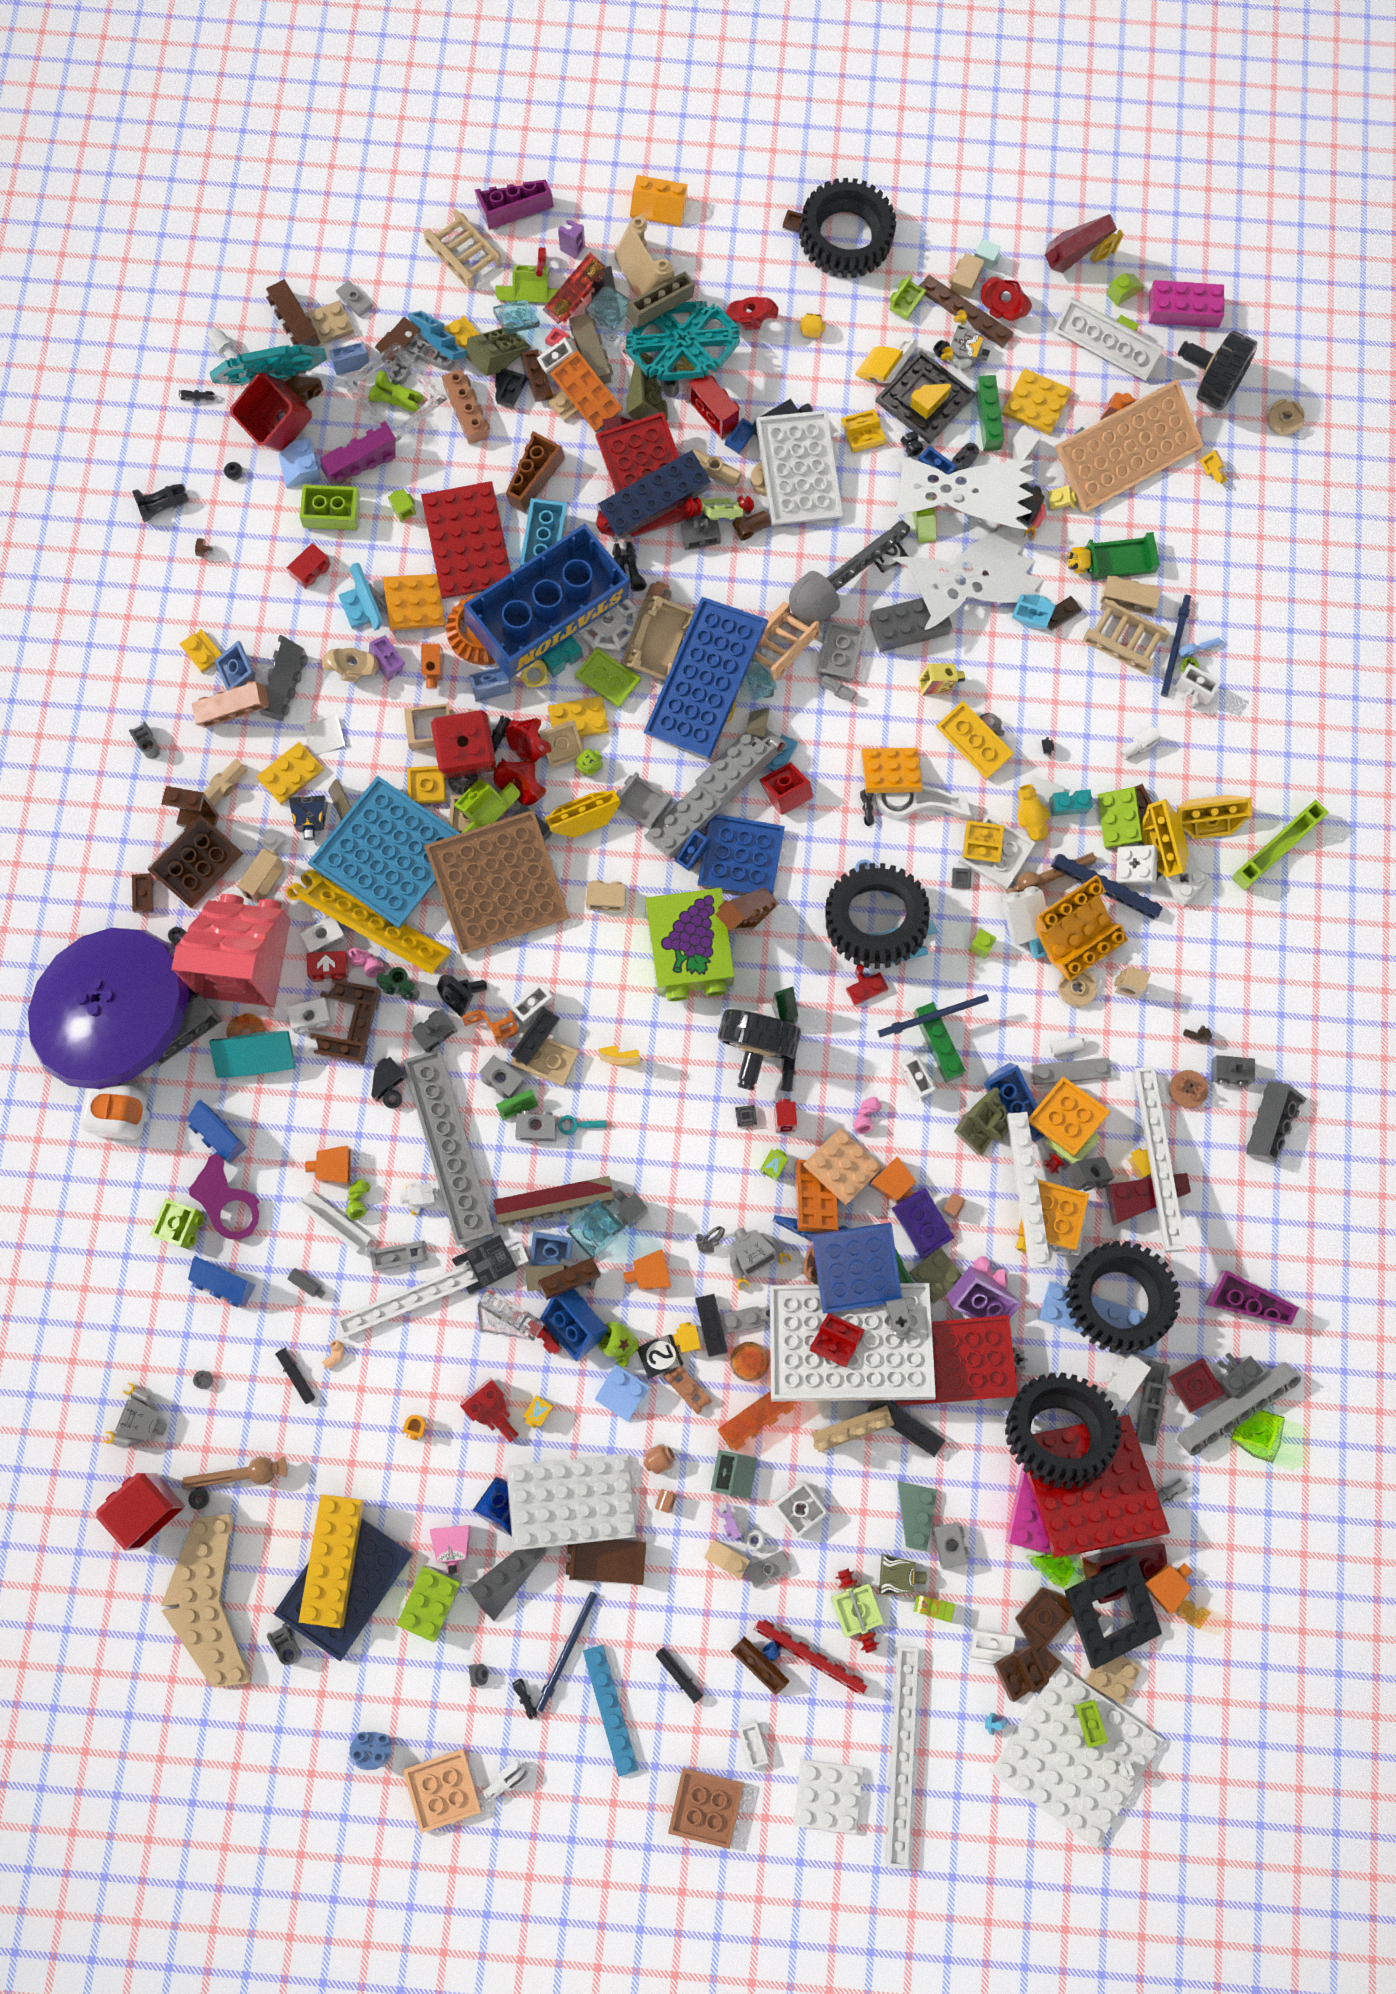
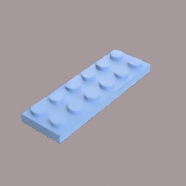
(1056, 1313)

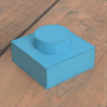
(1036, 949)

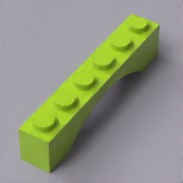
(1280, 845)

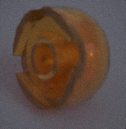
(749, 1361)

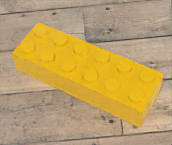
(331, 1561)

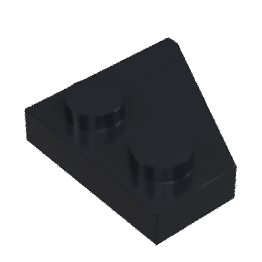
(508, 387)

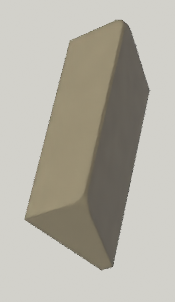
(757, 722)
(339, 798)
(535, 1273)

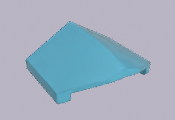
(1033, 611)

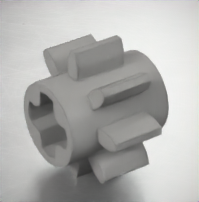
(1021, 1359)

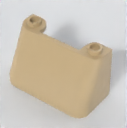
(637, 263)
(656, 636)

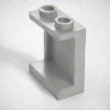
(643, 801)

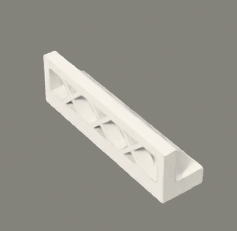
(334, 1222)

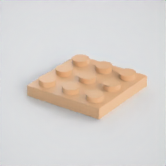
(842, 1166)
(442, 1790)

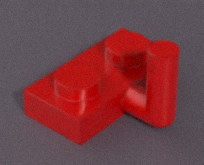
(866, 987)

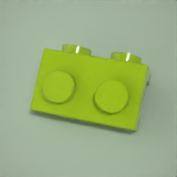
(906, 298)

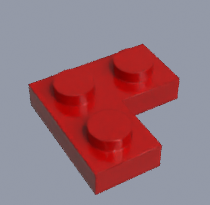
(550, 1344)

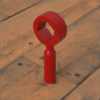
(542, 255)

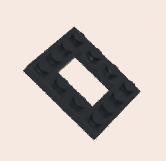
(923, 366)
(1080, 1598)

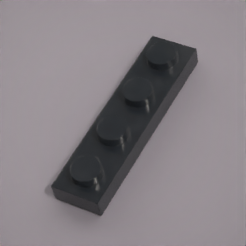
(911, 1428)

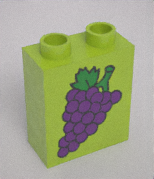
(689, 944)

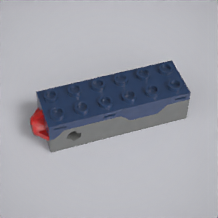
(651, 497)

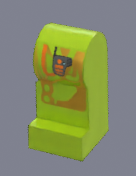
(934, 1608)

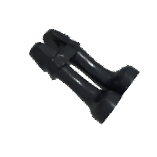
(173, 493)
(637, 582)

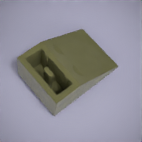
(495, 350)

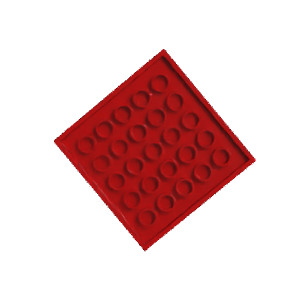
(1108, 1511)

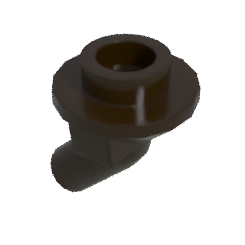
(1203, 1035)

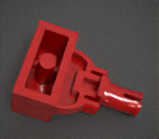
(486, 1406)

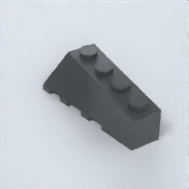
(284, 677)
(1274, 1121)
(504, 1580)

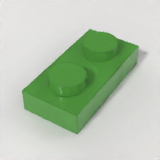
(517, 1104)

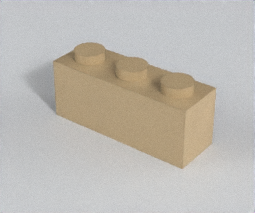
(1131, 595)

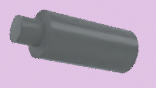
(306, 1283)

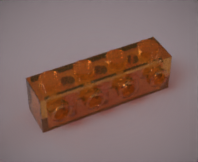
(752, 1419)

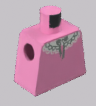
(451, 1545)

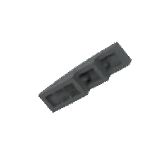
(1152, 1402)

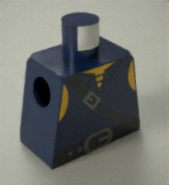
(309, 814)

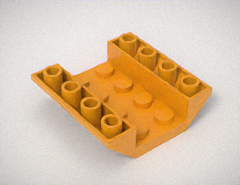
(1078, 930)

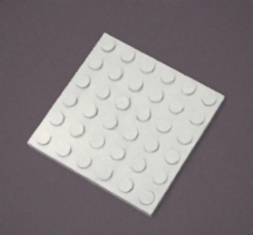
(1057, 1771)

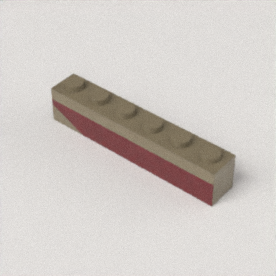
(552, 1200)

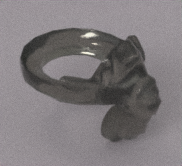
(996, 726)
(707, 1246)

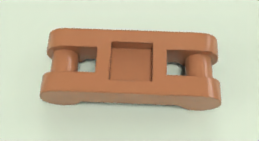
(687, 1389)

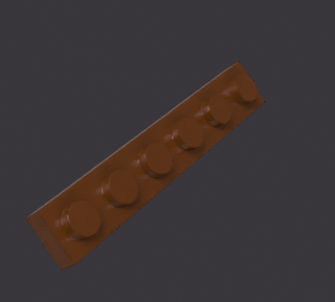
(977, 318)

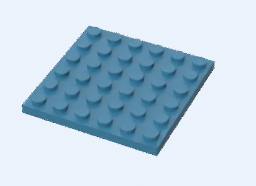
(381, 851)

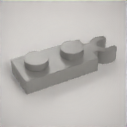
(743, 1319)

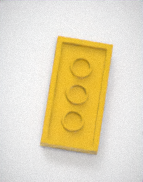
(975, 740)

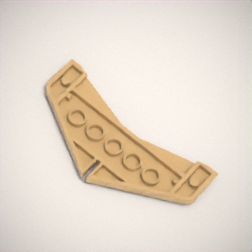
(200, 1614)

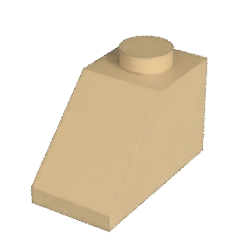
(727, 1559)

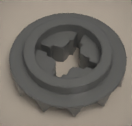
(458, 788)

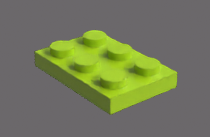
(607, 677)
(1120, 817)

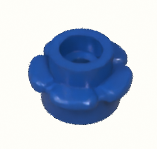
(771, 1651)

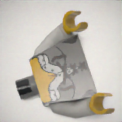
(965, 345)

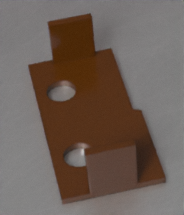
(398, 335)

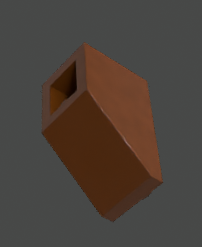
(305, 387)

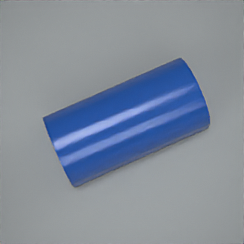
(937, 460)
(692, 850)

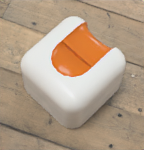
(114, 1112)

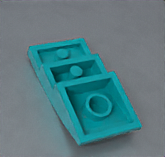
(252, 1054)

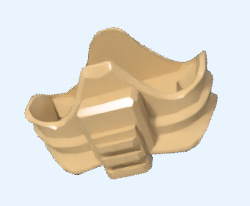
(337, 659)

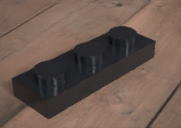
(535, 1037)
(711, 1325)

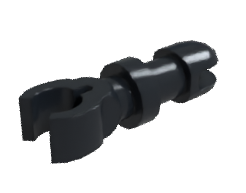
(189, 395)
(867, 807)
(520, 1689)

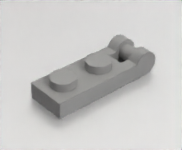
(398, 1255)

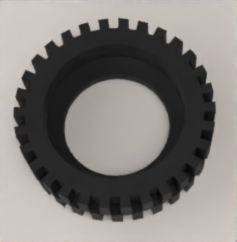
(853, 199)
(877, 948)
(1143, 1268)
(1082, 1402)

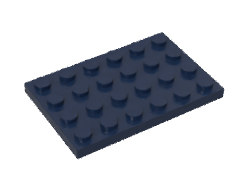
(375, 1570)

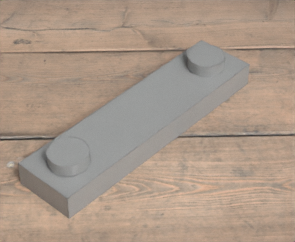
(1071, 1070)

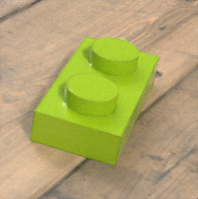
(1091, 1723)

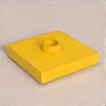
(426, 785)

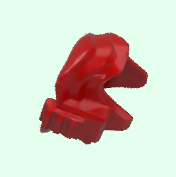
(991, 297)
(761, 309)
(530, 745)
(522, 776)

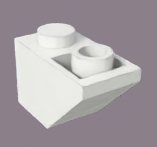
(1024, 444)

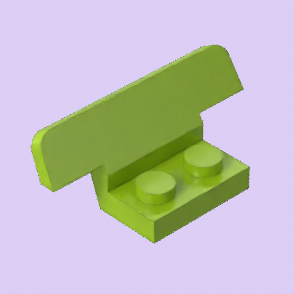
(527, 286)
(484, 804)

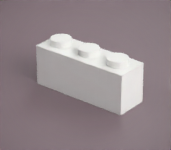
(1124, 1381)

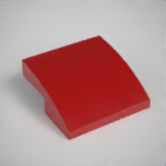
(837, 1340)

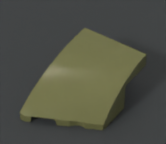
(984, 1123)

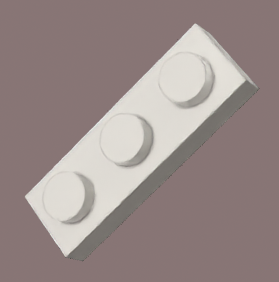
(907, 347)

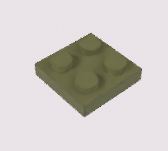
(938, 1272)

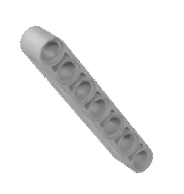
(1238, 1409)

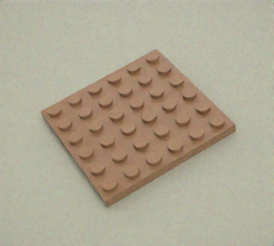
(497, 882)

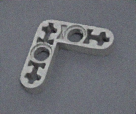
(415, 353)

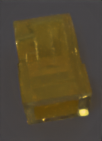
(1189, 1613)

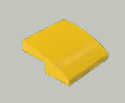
(879, 363)
(863, 430)
(983, 841)
(612, 1056)

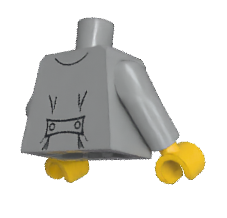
(753, 1253)
(137, 1420)

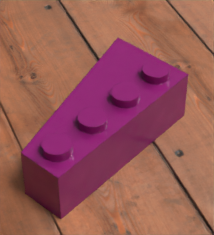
(513, 202)
(360, 455)

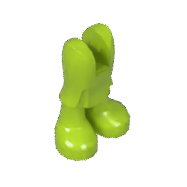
(399, 397)

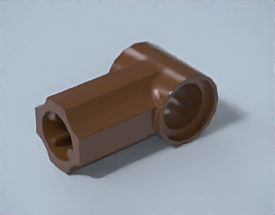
(747, 526)

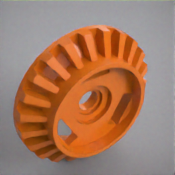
(465, 644)

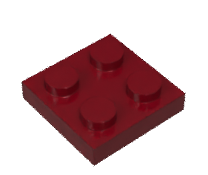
(1196, 1385)

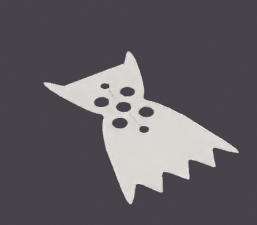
(994, 502)
(993, 553)

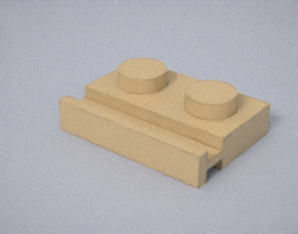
(563, 406)

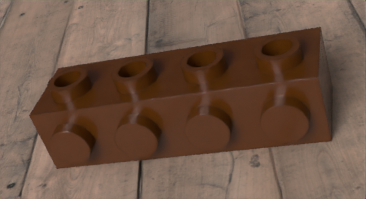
(292, 314)

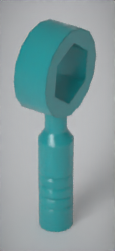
(585, 1124)

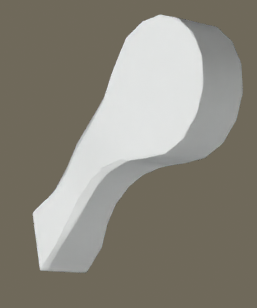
(901, 805)

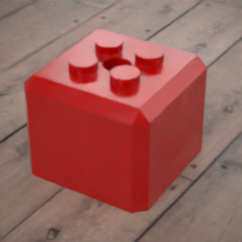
(259, 411)
(467, 760)
(138, 1510)

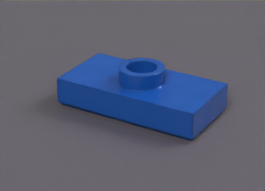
(740, 436)

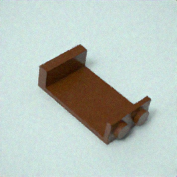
(190, 805)
(607, 1561)

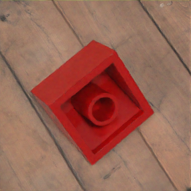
(787, 788)

